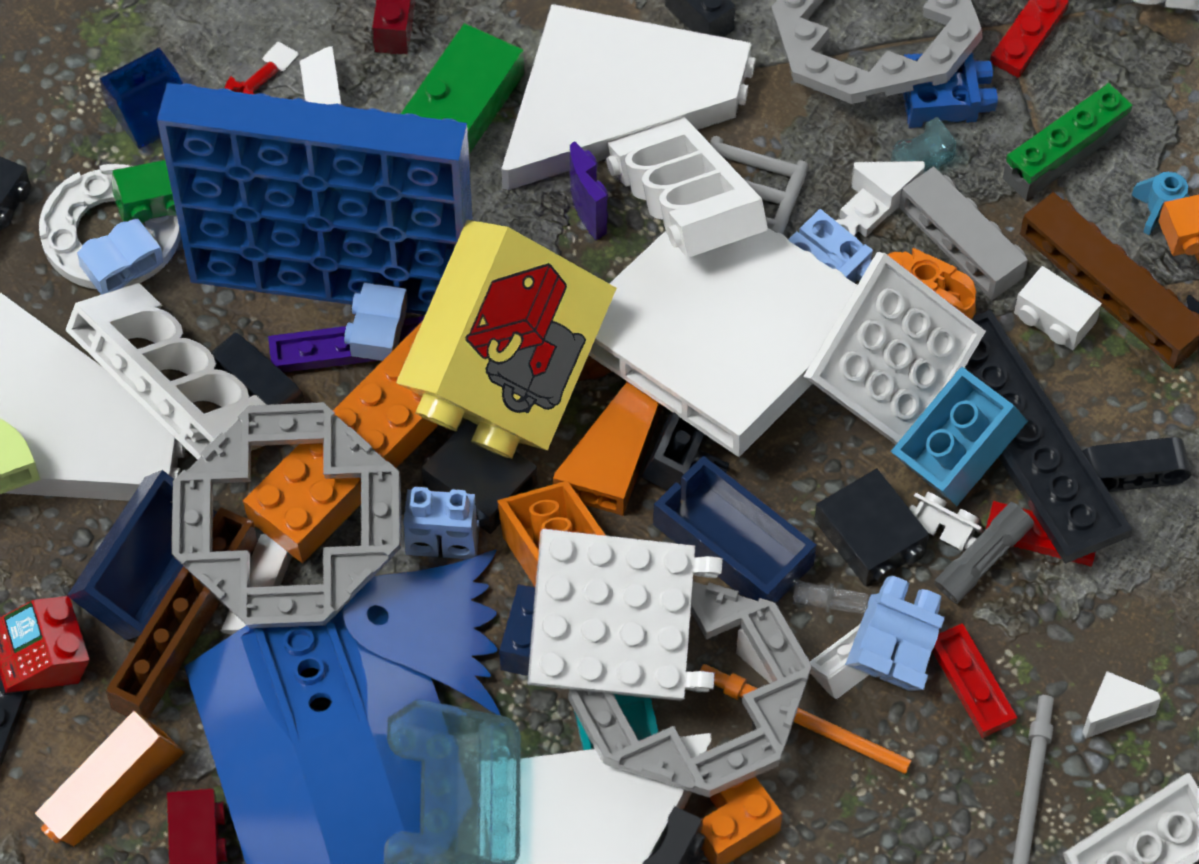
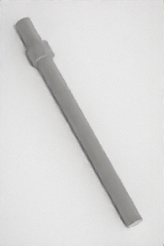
(1040, 735)

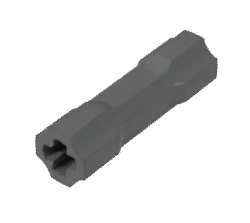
(965, 571)

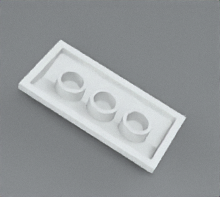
(1153, 832)

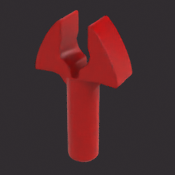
(254, 81)

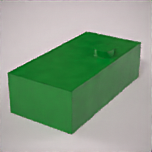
(469, 81)

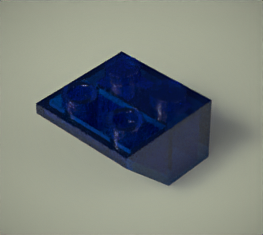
(137, 92)

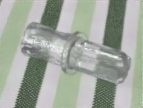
(829, 597)

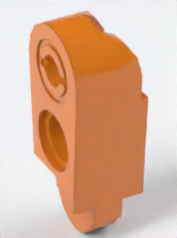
(942, 278)

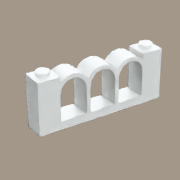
(687, 187)
(103, 330)

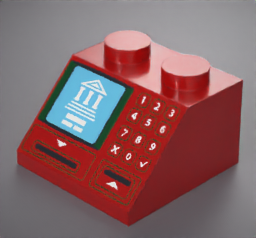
(41, 646)

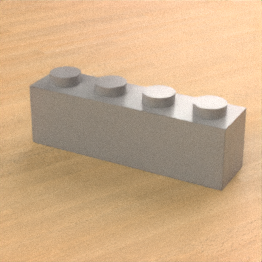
(963, 232)

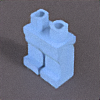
(833, 246)
(444, 517)
(897, 635)

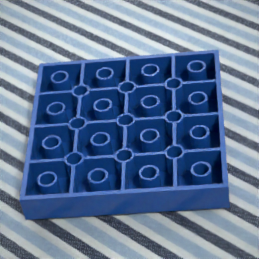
(313, 194)

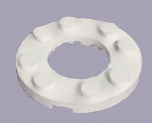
(67, 206)

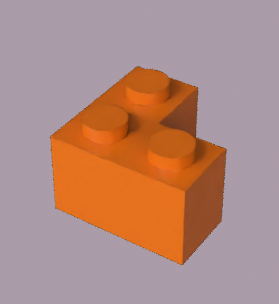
(1181, 225)
(740, 823)

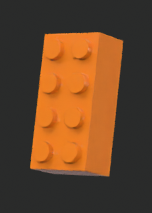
(545, 508)

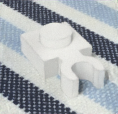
(862, 213)

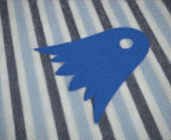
(430, 623)

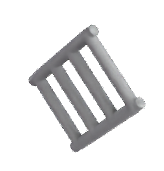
(786, 198)

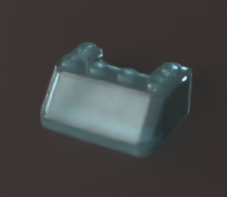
(466, 785)

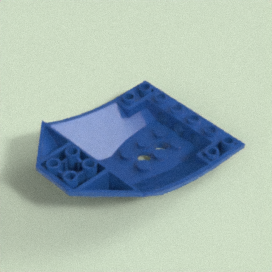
(301, 778)

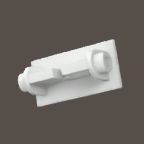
(958, 527)

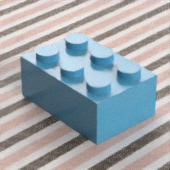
(959, 435)

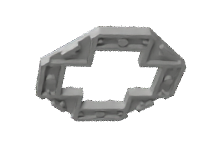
(893, 72)
(344, 568)
(770, 707)

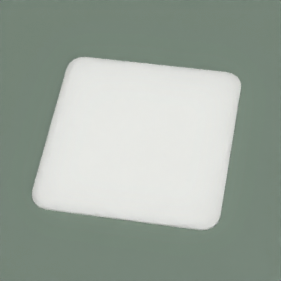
(280, 55)

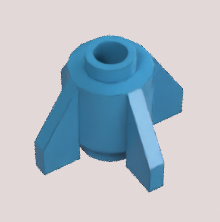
(1158, 190)

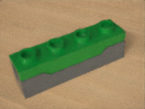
(1067, 141)

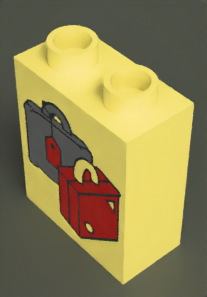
(504, 339)

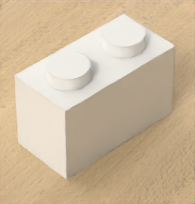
(1057, 308)

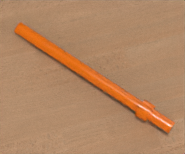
(736, 687)

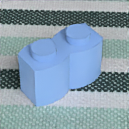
(120, 256)
(377, 321)

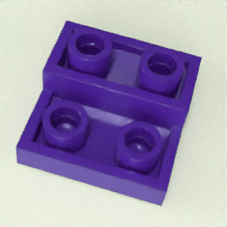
(587, 192)

